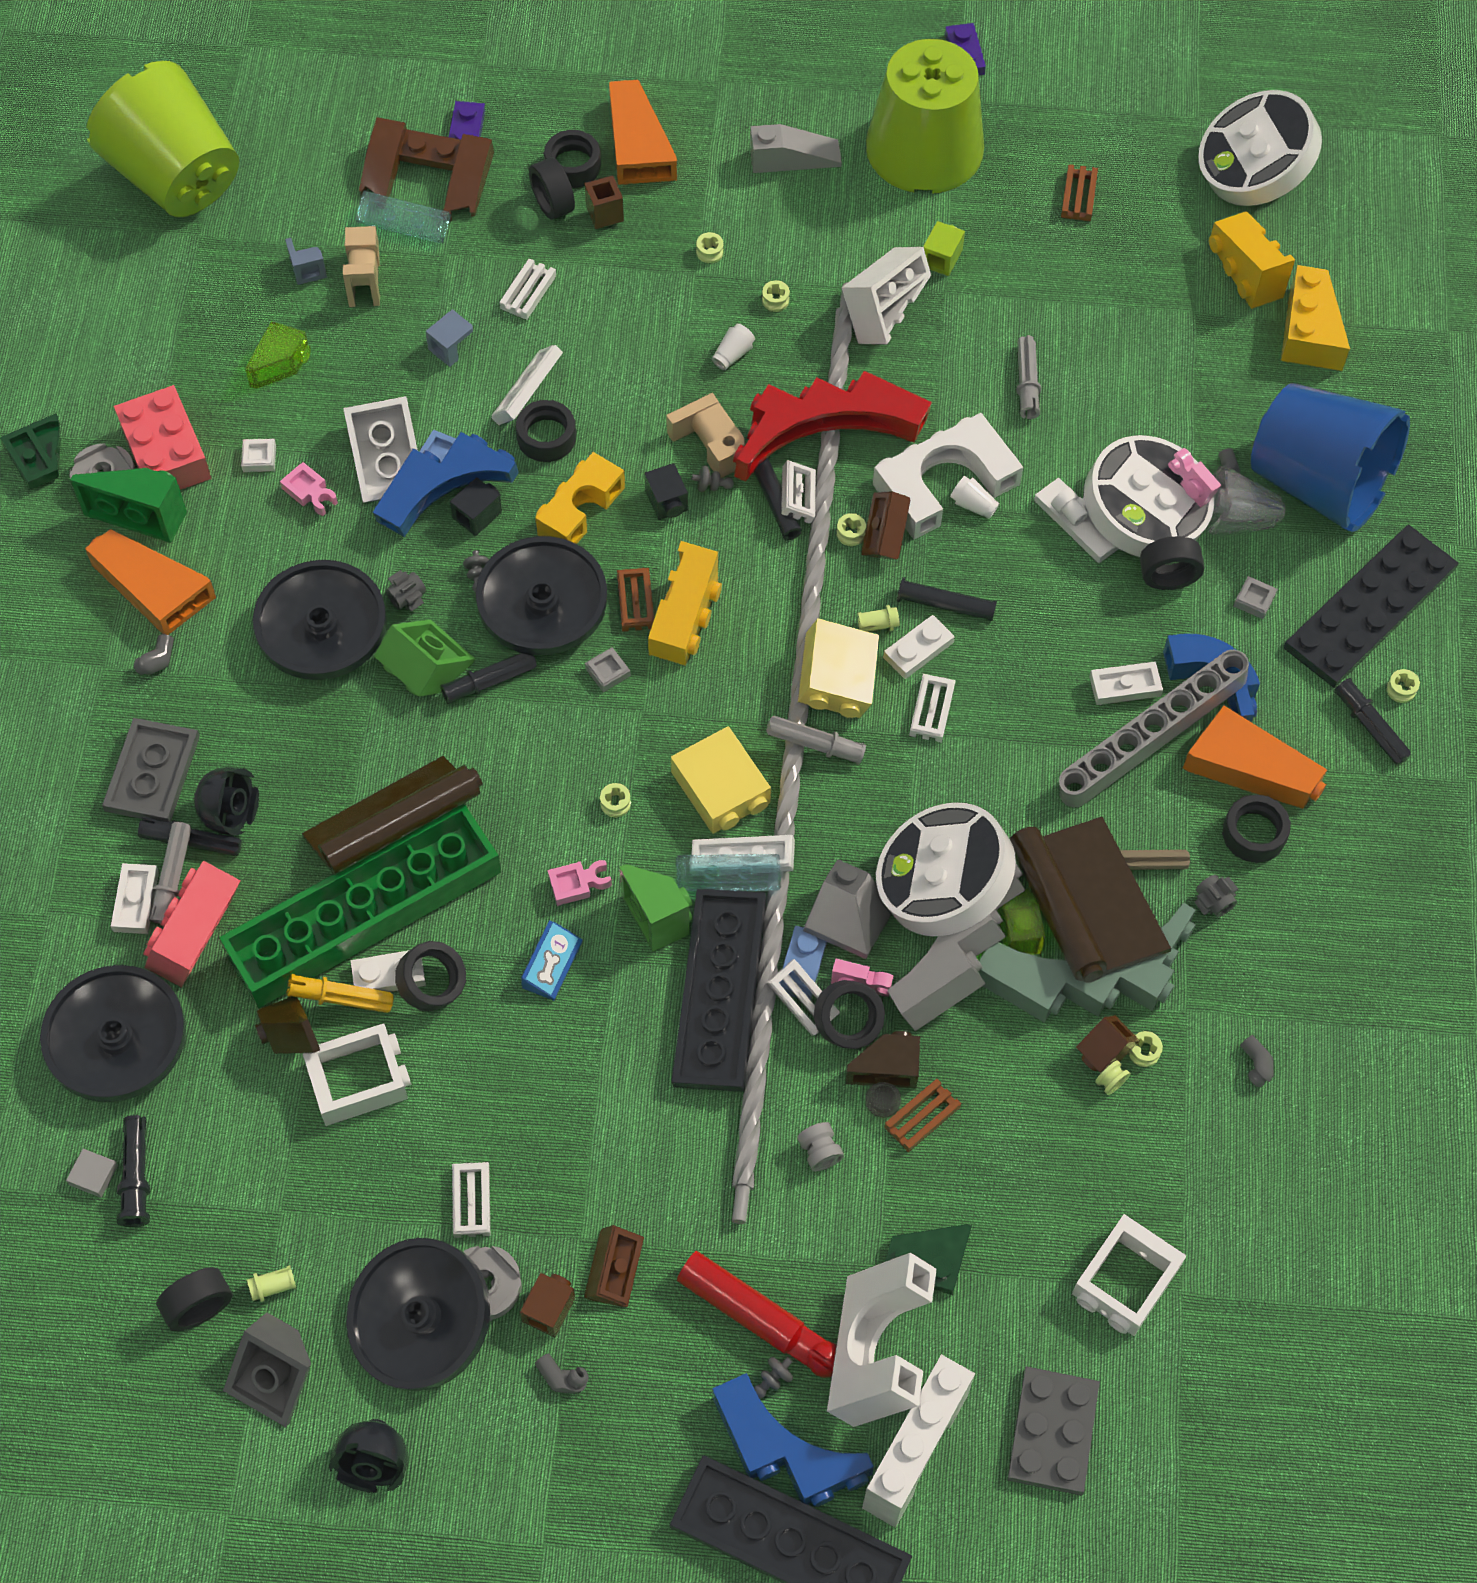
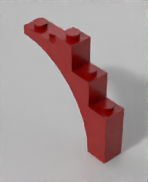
(824, 407)

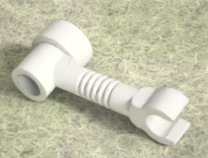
(1071, 506)

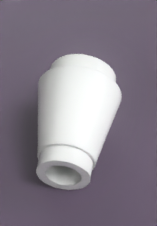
(734, 345)
(974, 497)

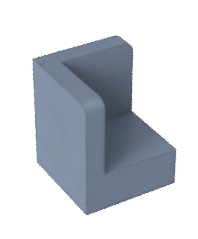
(306, 263)
(446, 334)

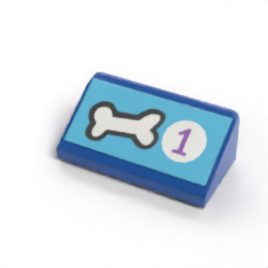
(551, 961)

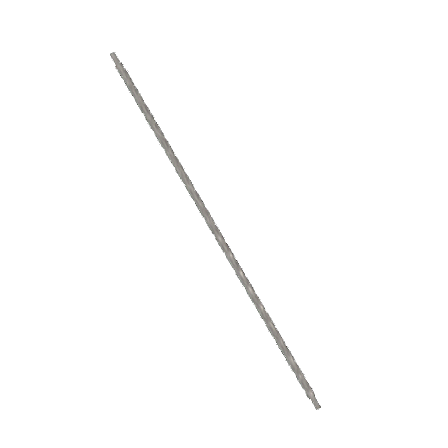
(789, 793)

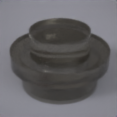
(883, 1099)

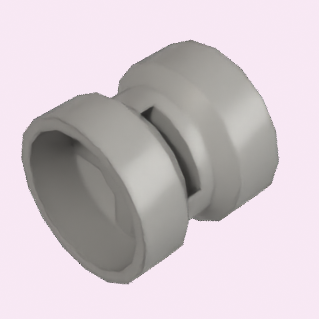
(821, 1148)

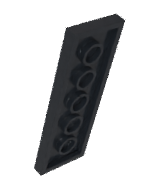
(1370, 606)
(719, 990)
(780, 1532)

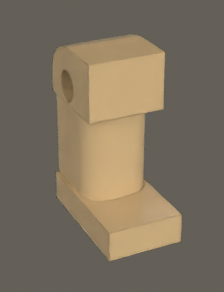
(363, 261)
(712, 427)

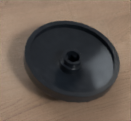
(541, 595)
(319, 619)
(113, 1033)
(418, 1314)

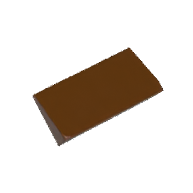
(886, 525)
(614, 1266)

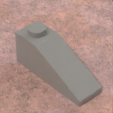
(789, 148)

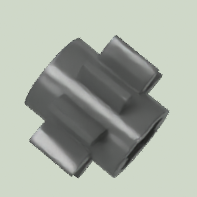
(406, 590)
(1216, 895)

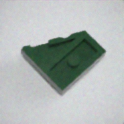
(35, 450)
(939, 1248)

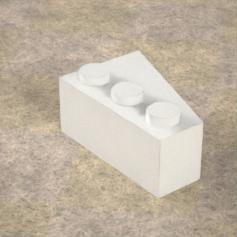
(883, 292)

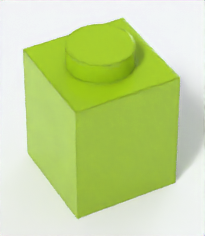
(944, 247)

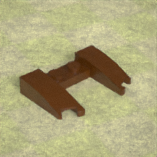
(466, 158)

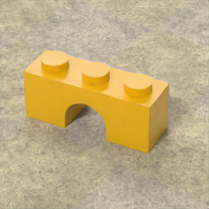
(592, 482)

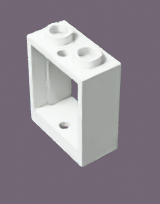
(366, 1100)
(1148, 1247)

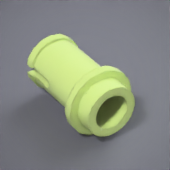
(879, 619)
(271, 1283)

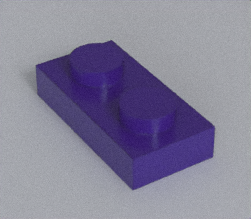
(966, 38)
(467, 119)

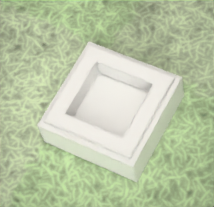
(258, 455)

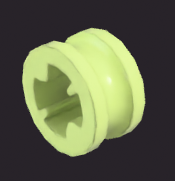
(708, 240)
(775, 287)
(848, 537)
(1410, 680)
(624, 802)
(1155, 1046)
(1112, 1077)

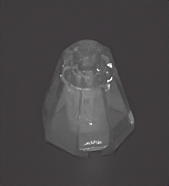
(1243, 505)

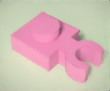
(1196, 480)
(307, 486)
(573, 883)
(855, 972)

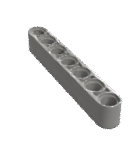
(1158, 714)

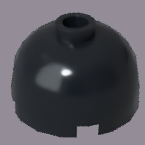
(226, 800)
(369, 1456)

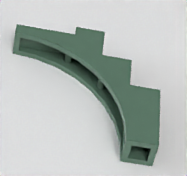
(1045, 983)

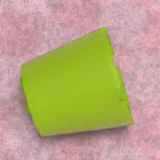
(927, 118)
(163, 139)

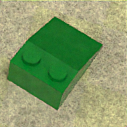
(133, 500)

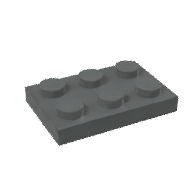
(151, 770)
(1053, 1431)

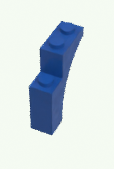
(425, 479)
(767, 1445)

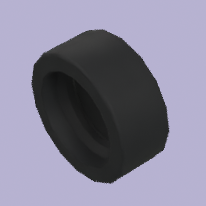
(576, 141)
(551, 188)
(550, 450)
(1168, 550)
(1257, 805)
(454, 967)
(875, 1014)
(194, 1299)

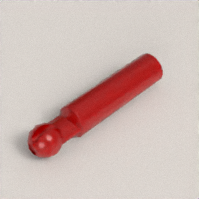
(757, 1313)

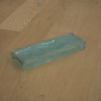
(403, 217)
(729, 872)

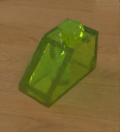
(277, 355)
(1022, 924)

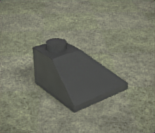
(848, 910)
(269, 1369)

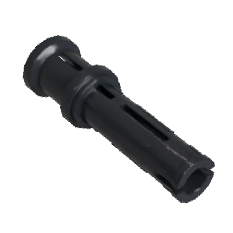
(133, 1186)

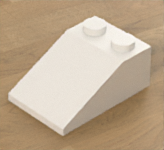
(380, 443)

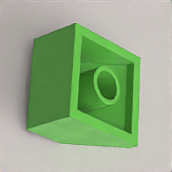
(422, 656)
(656, 905)

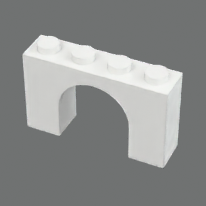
(969, 444)
(872, 1299)
(916, 1440)

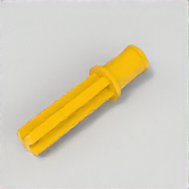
(339, 993)

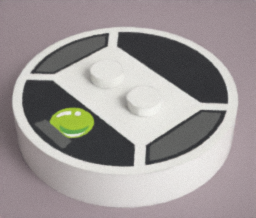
(1260, 147)
(1139, 498)
(945, 869)

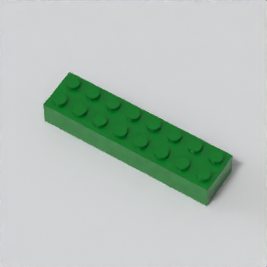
(361, 904)

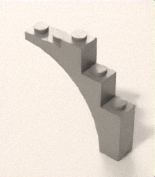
(949, 968)

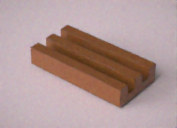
(1081, 174)
(637, 621)
(944, 1095)

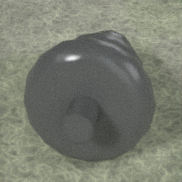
(713, 480)
(475, 565)
(770, 1379)

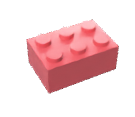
(163, 436)
(190, 922)

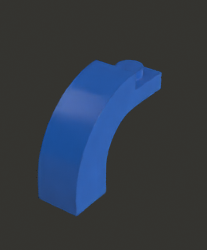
(1191, 652)

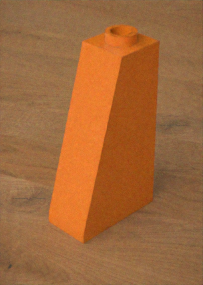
(639, 139)
(150, 581)
(1254, 761)

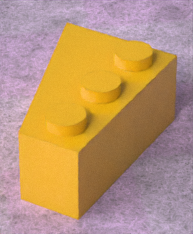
(1251, 259)
(1313, 322)
(685, 605)

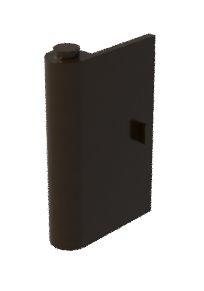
(392, 813)
(1089, 898)

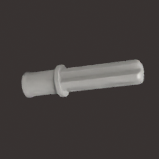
(1028, 385)
(816, 739)
(171, 870)

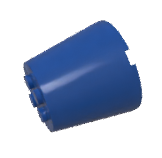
(1330, 451)

